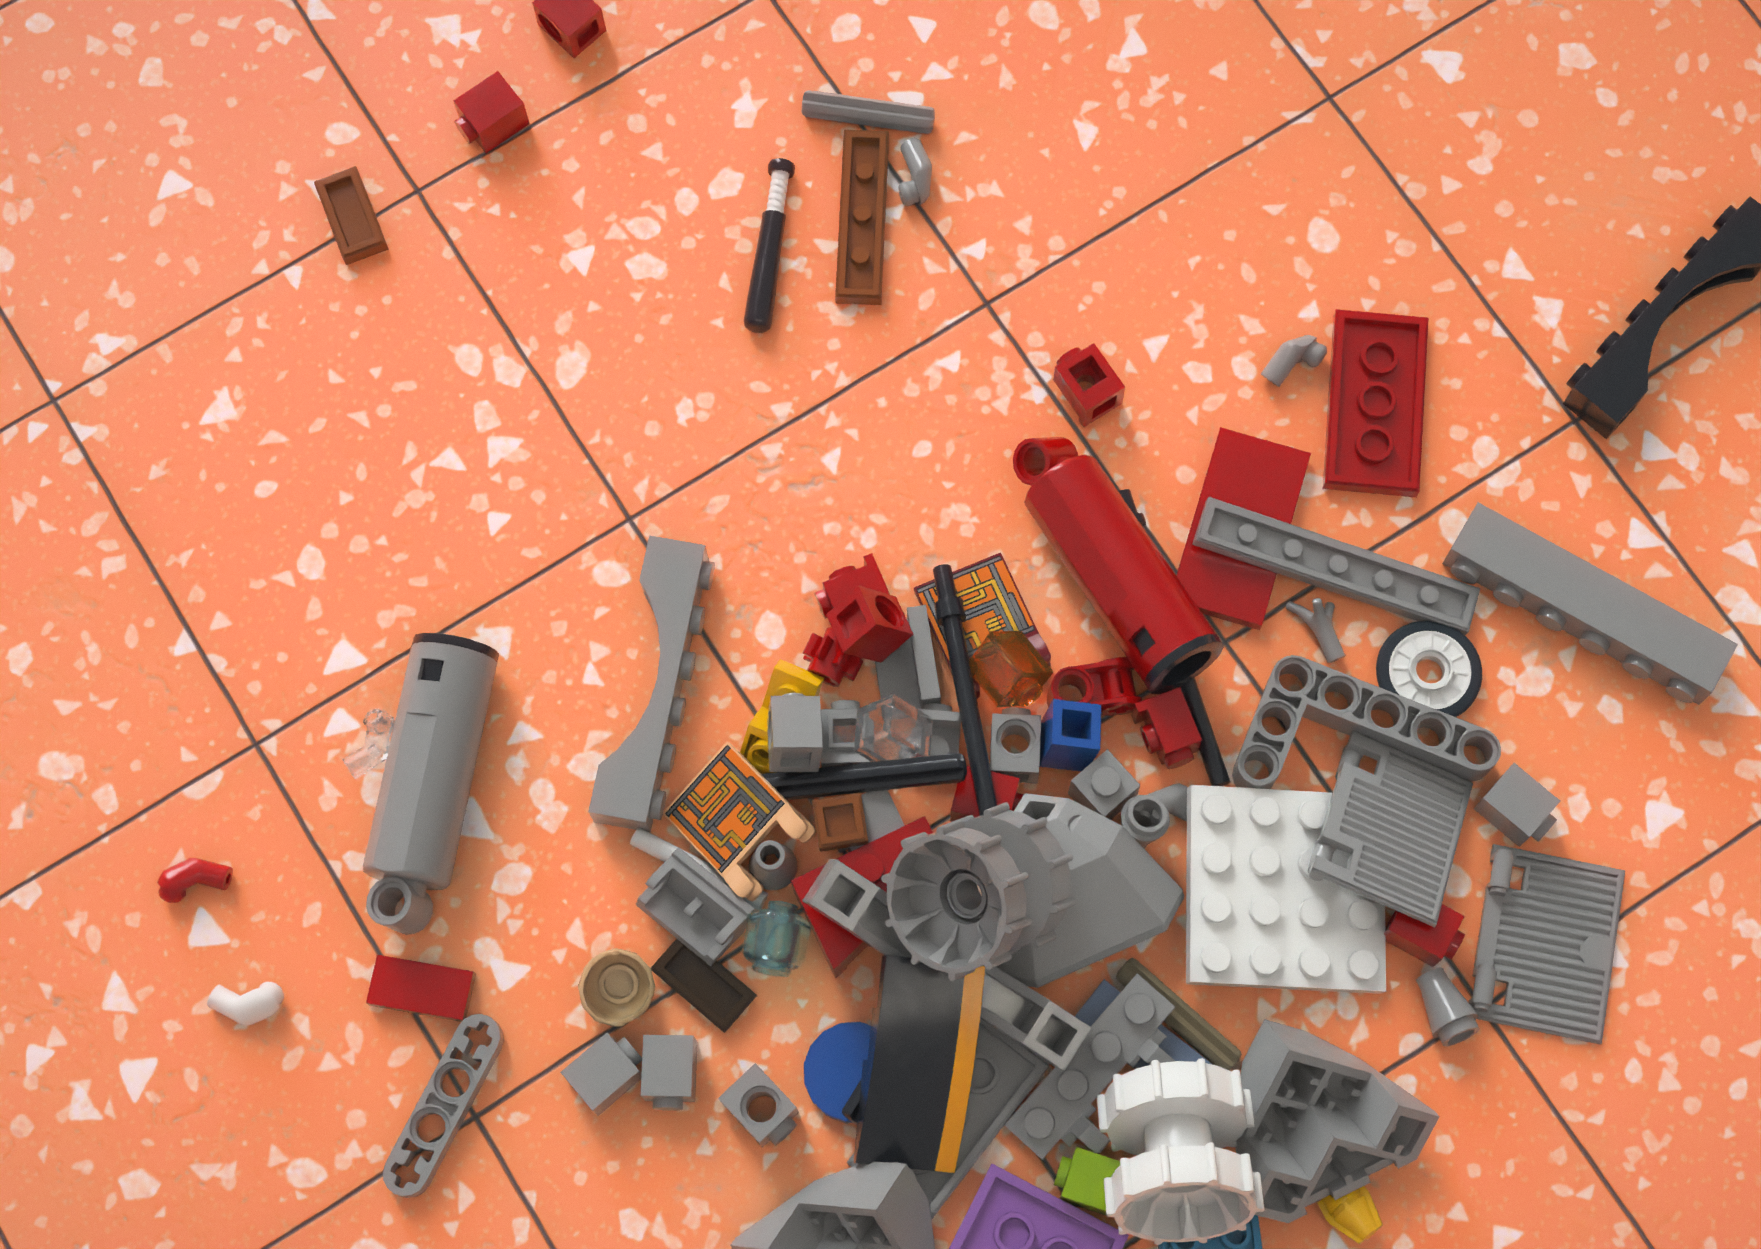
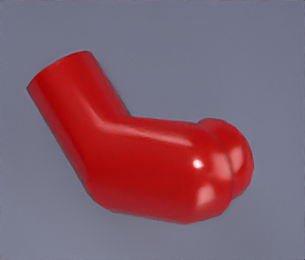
(189, 872)

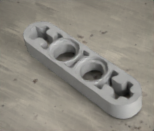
(451, 1109)

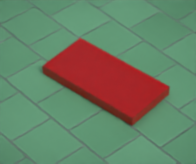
(1376, 403)
(1256, 478)

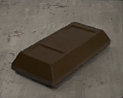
(706, 987)

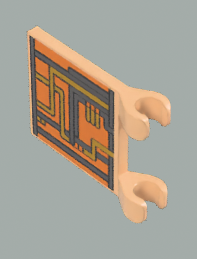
(730, 813)

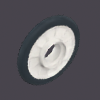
(1433, 642)

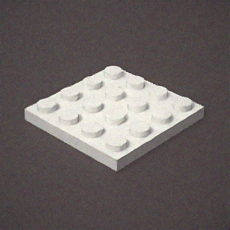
(1256, 909)

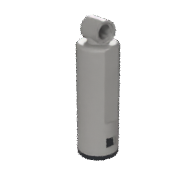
(427, 777)

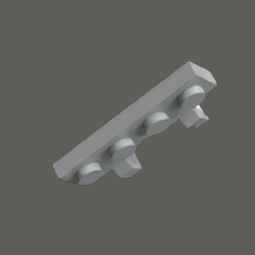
(1065, 1098)

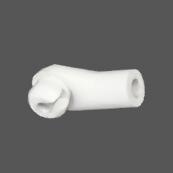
(249, 1007)

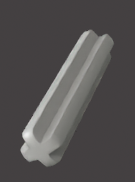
(868, 111)

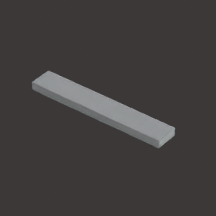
(1335, 565)

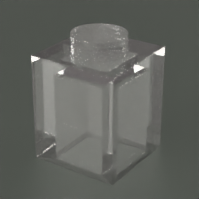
(892, 730)

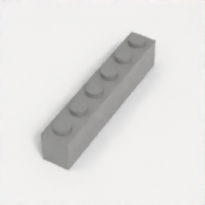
(1589, 605)

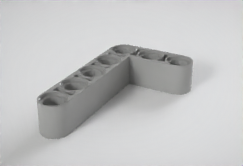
(1361, 700)

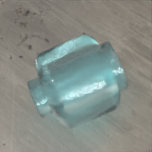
(776, 939)

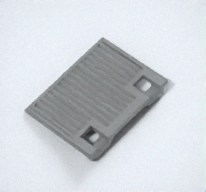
(1395, 826)
(1547, 944)

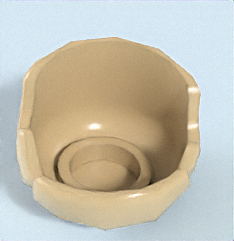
(616, 987)

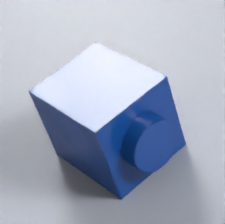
(1070, 735)

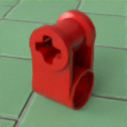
(1101, 683)

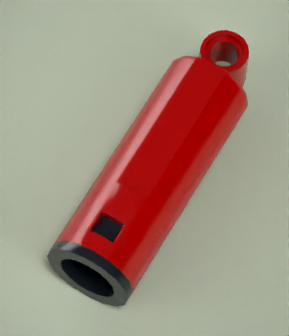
(1115, 564)

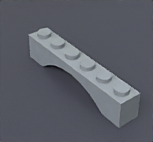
(631, 777)
(1006, 1002)

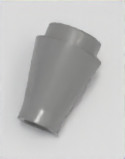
(1145, 818)
(775, 875)
(1446, 1008)

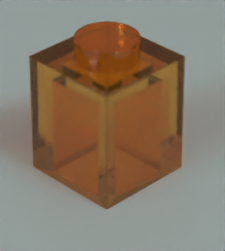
(1009, 669)

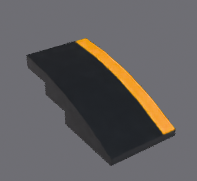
(918, 1066)

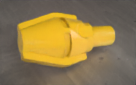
(1352, 1214)

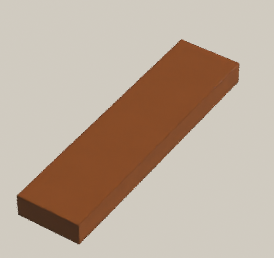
(862, 217)

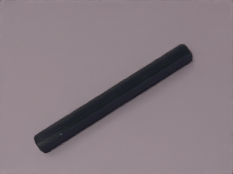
(870, 776)

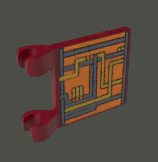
(989, 605)

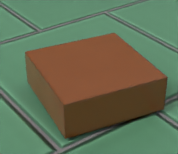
(840, 822)

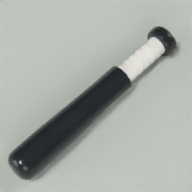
(767, 257)

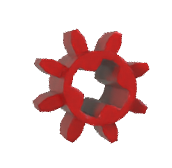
(828, 659)

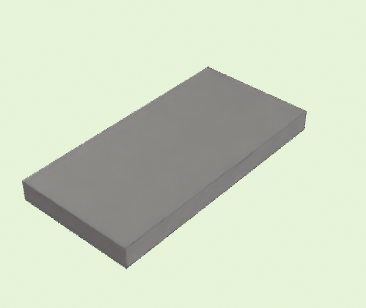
(999, 1084)

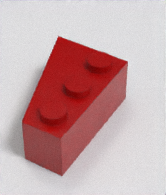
(872, 863)

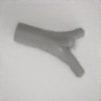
(1322, 626)

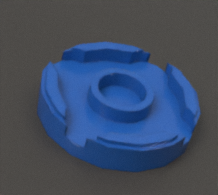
(836, 1066)

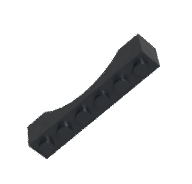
(1619, 379)

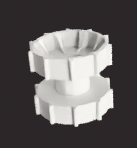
(1182, 1178)

